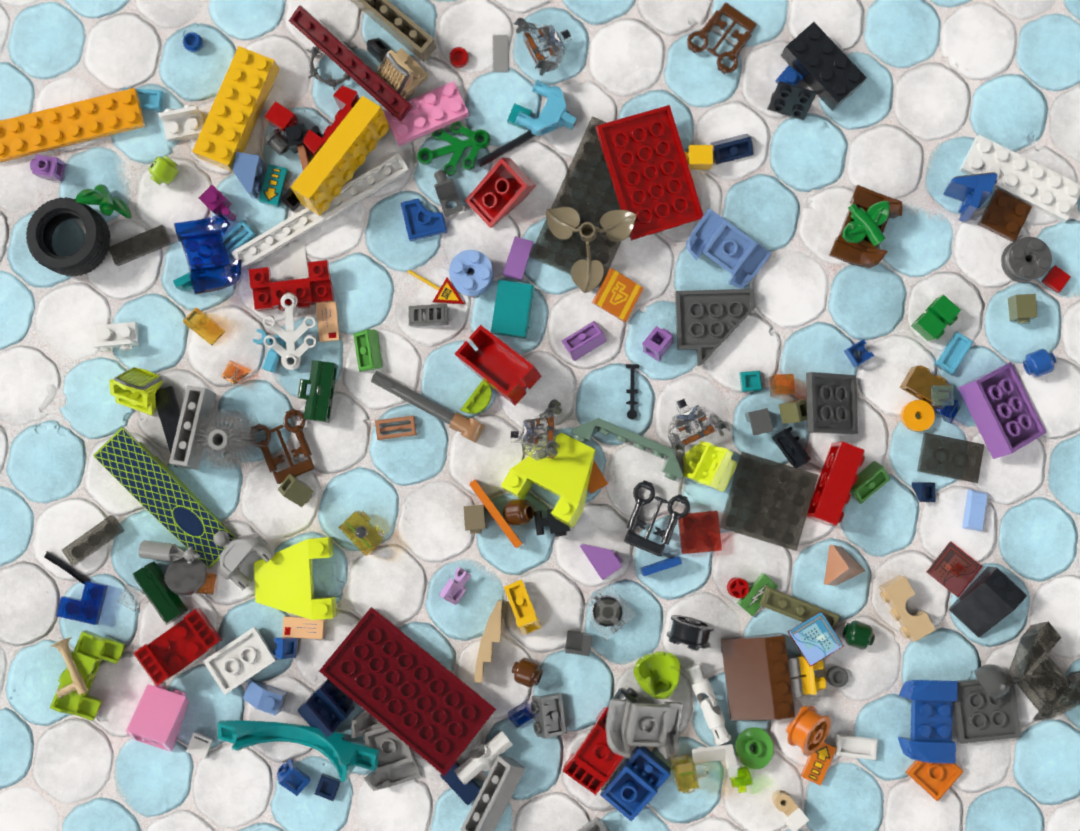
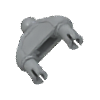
(236, 552)

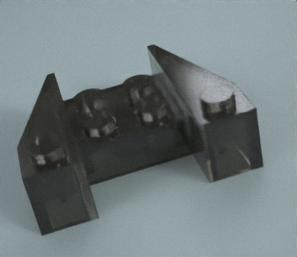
(1040, 676)

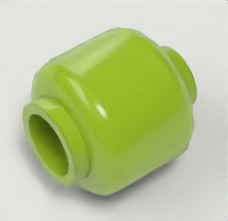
(163, 170)

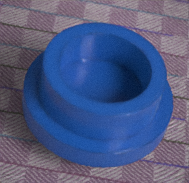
(192, 42)

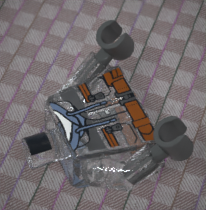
(543, 44)
(692, 425)
(539, 434)

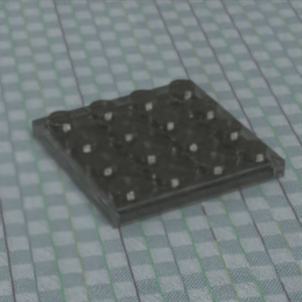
(768, 501)

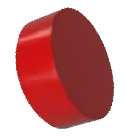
(458, 57)

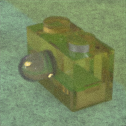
(362, 532)
(686, 773)

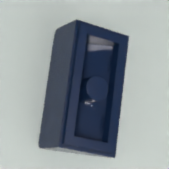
(732, 148)

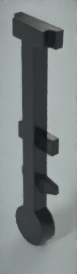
(632, 414)

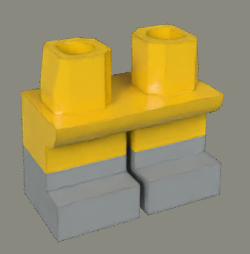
(803, 678)

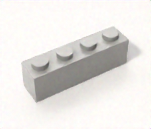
(196, 405)
(494, 795)

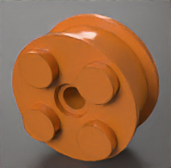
(808, 730)

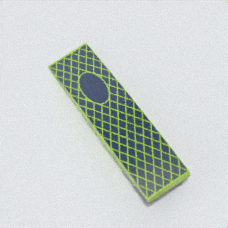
(162, 494)

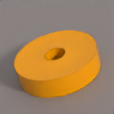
(926, 415)

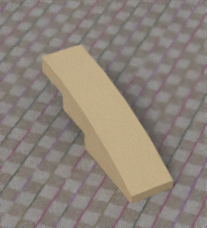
(491, 634)

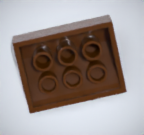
(757, 677)

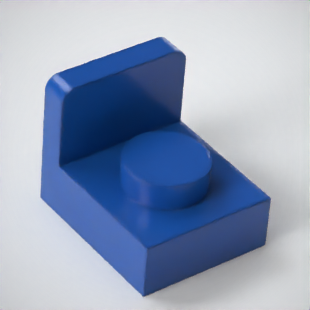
(292, 778)

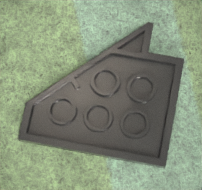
(709, 317)

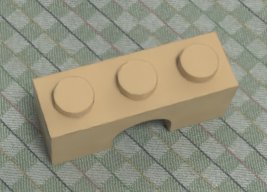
(896, 593)

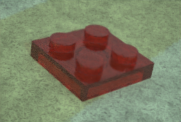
(700, 532)

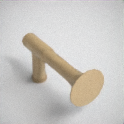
(78, 682)

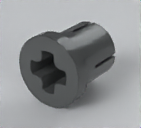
(277, 142)

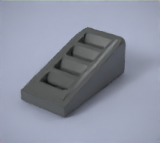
(444, 315)

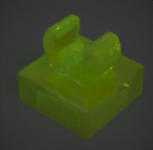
(742, 780)

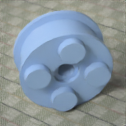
(467, 262)

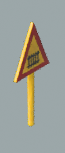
(445, 294)

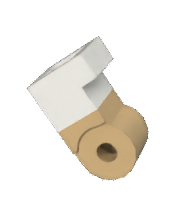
(785, 804)

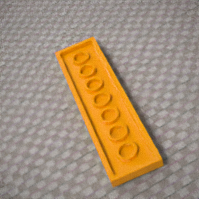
(70, 124)

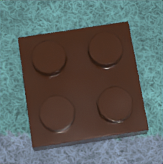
(1005, 215)

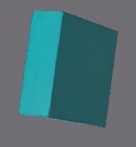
(515, 112)
(750, 381)

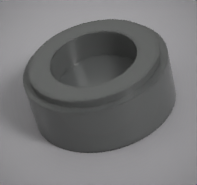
(837, 676)

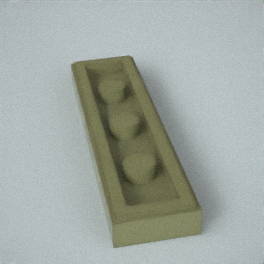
(794, 607)

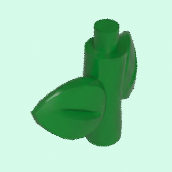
(101, 196)
(867, 223)

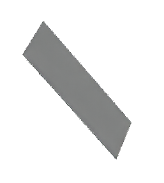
(500, 53)

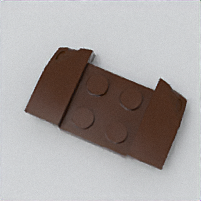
(864, 253)

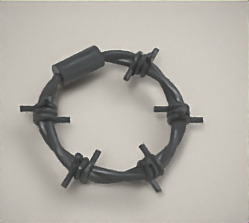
(314, 73)

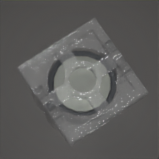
(606, 610)

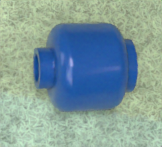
(1039, 363)

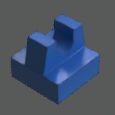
(285, 647)

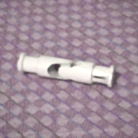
(711, 711)

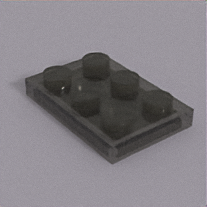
(950, 458)

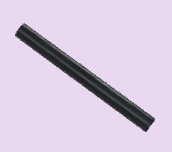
(505, 148)

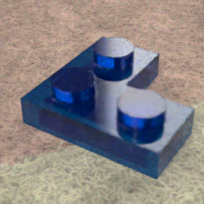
(86, 609)

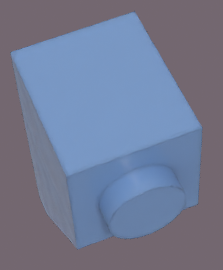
(265, 697)

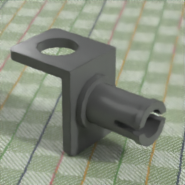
(446, 192)

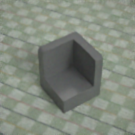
(759, 421)
(578, 643)

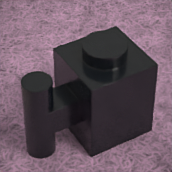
(297, 133)
(555, 525)

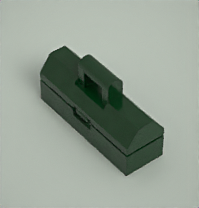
(320, 399)
(158, 593)

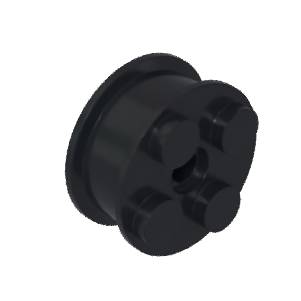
(690, 632)

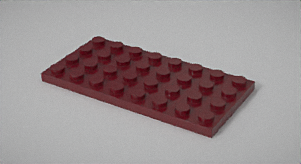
(407, 691)

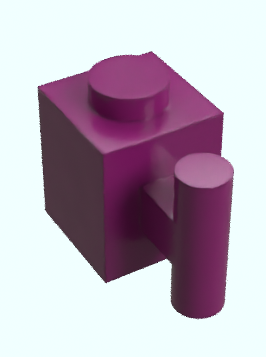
(217, 202)

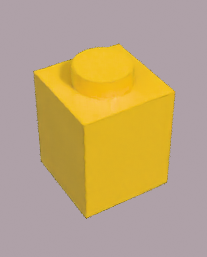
(699, 157)

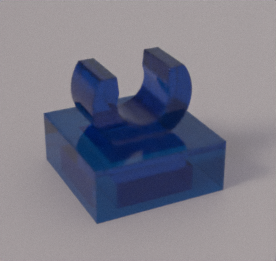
(949, 412)

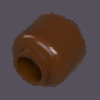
(518, 512)
(527, 672)

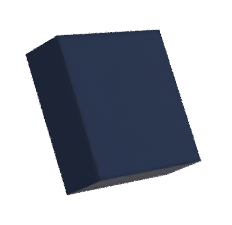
(327, 787)

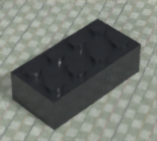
(823, 66)

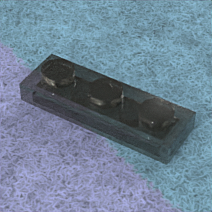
(139, 245)
(93, 540)

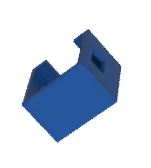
(865, 355)

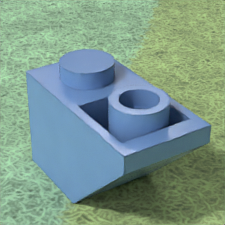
(248, 171)

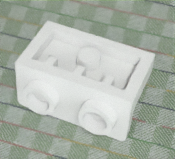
(182, 122)
(116, 336)

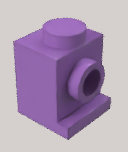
(47, 167)
(651, 346)

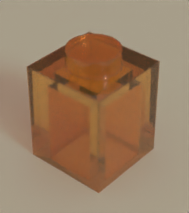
(782, 385)

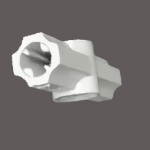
(483, 757)

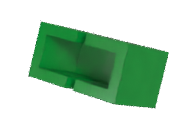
(937, 316)

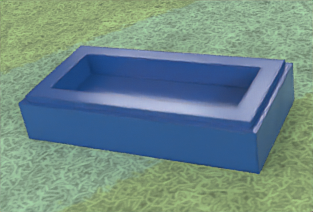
(661, 565)

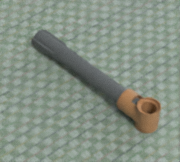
(469, 427)

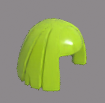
(658, 674)

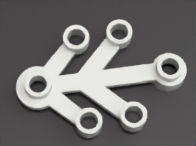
(289, 334)

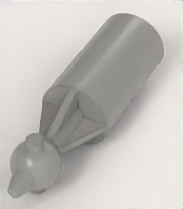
(165, 552)

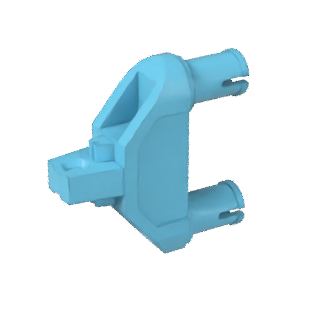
(553, 114)

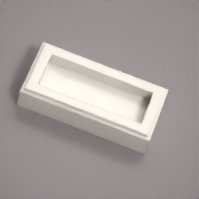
(856, 746)

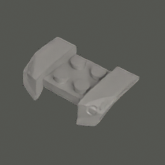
(643, 726)
(395, 758)

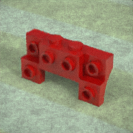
(308, 291)

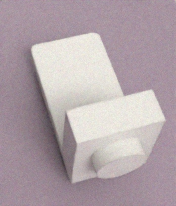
(718, 753)

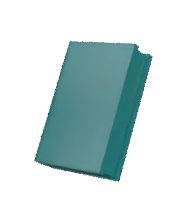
(512, 309)

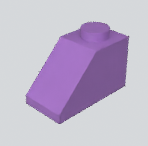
(602, 559)

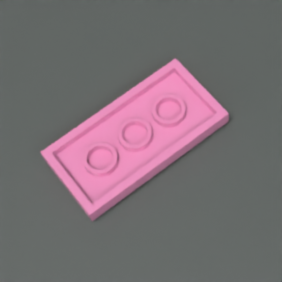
(428, 114)

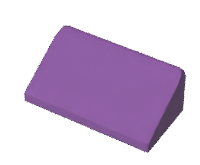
(584, 340)

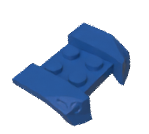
(930, 721)

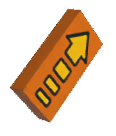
(818, 763)

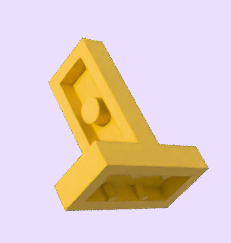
(522, 607)

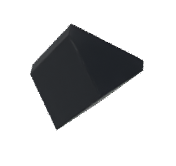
(377, 48)
(290, 199)

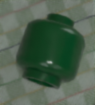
(858, 635)

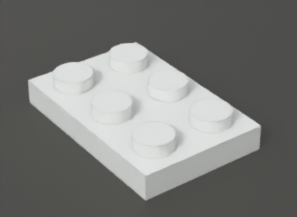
(240, 660)

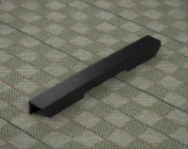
(55, 560)

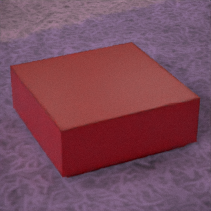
(1056, 279)

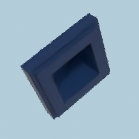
(924, 491)

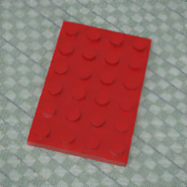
(650, 171)

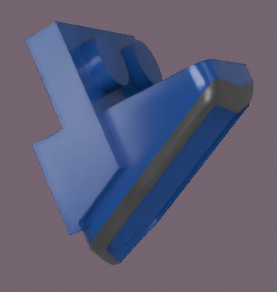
(972, 191)

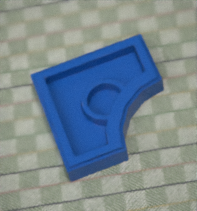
(420, 221)

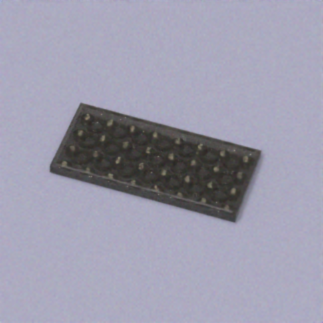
(590, 193)

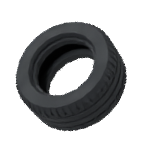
(43, 224)

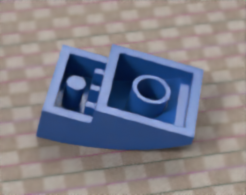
(636, 782)

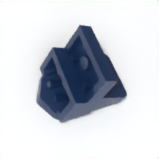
(326, 708)

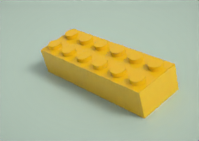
(236, 108)
(341, 156)

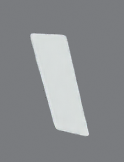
(298, 260)

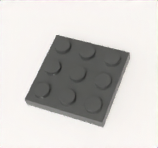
(831, 403)
(982, 717)

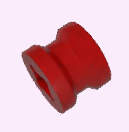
(741, 588)

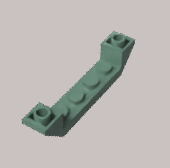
(671, 467)

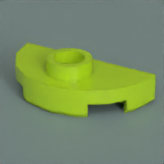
(478, 400)

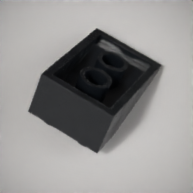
(987, 601)

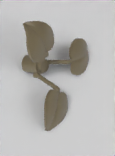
(565, 220)

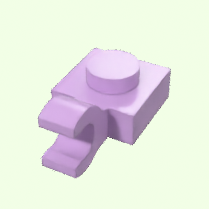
(455, 588)

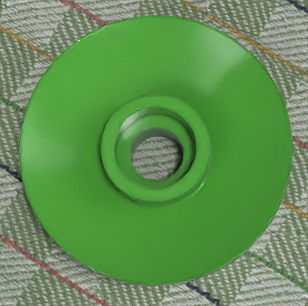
(762, 748)

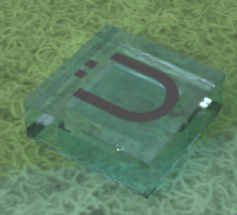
(942, 395)

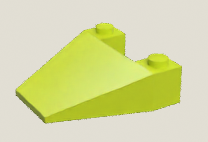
(564, 476)
(288, 580)

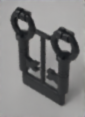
(644, 543)

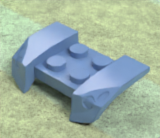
(727, 248)

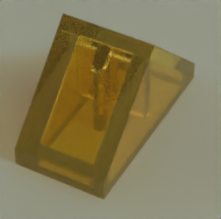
(204, 326)

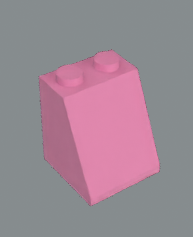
(158, 717)

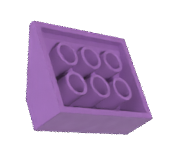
(1002, 411)

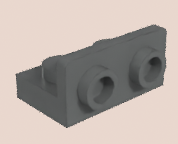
(548, 715)

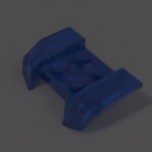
(207, 254)

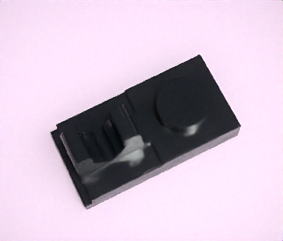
(791, 448)

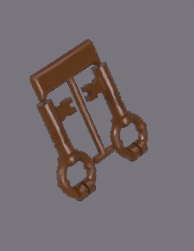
(742, 39)
(295, 470)

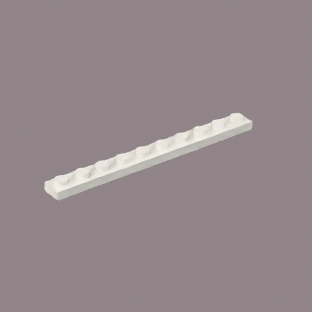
(307, 220)

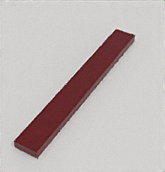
(350, 63)

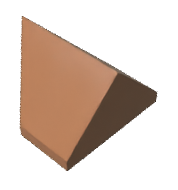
(840, 566)

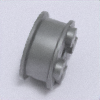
(1026, 259)

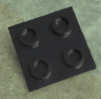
(791, 100)

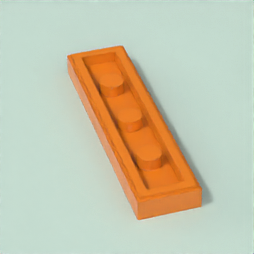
(495, 513)

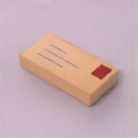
(327, 321)
(303, 628)

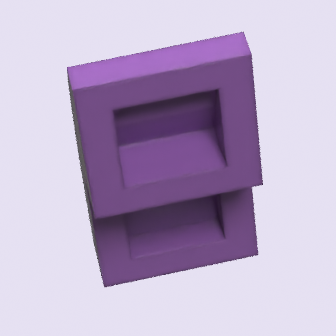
(518, 258)

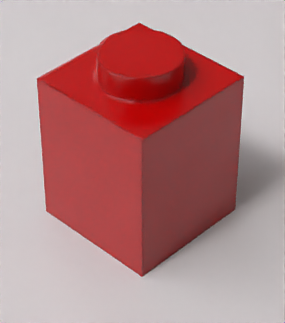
(280, 117)

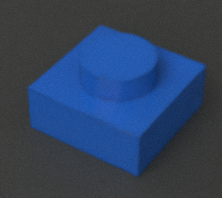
(790, 76)

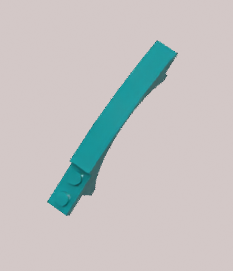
(341, 753)

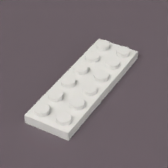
(1023, 178)

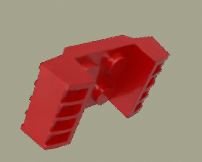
(346, 100)
(177, 647)
(594, 758)

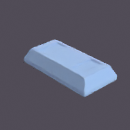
(975, 510)

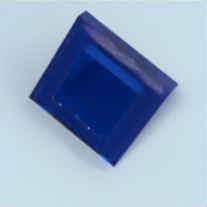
(520, 715)

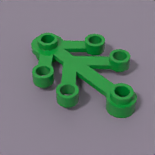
(457, 146)

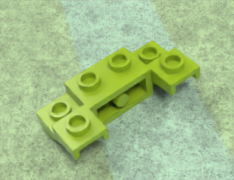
(88, 657)

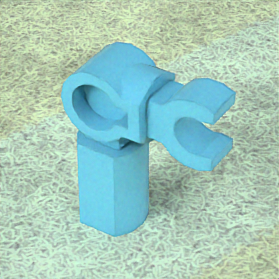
(272, 357)

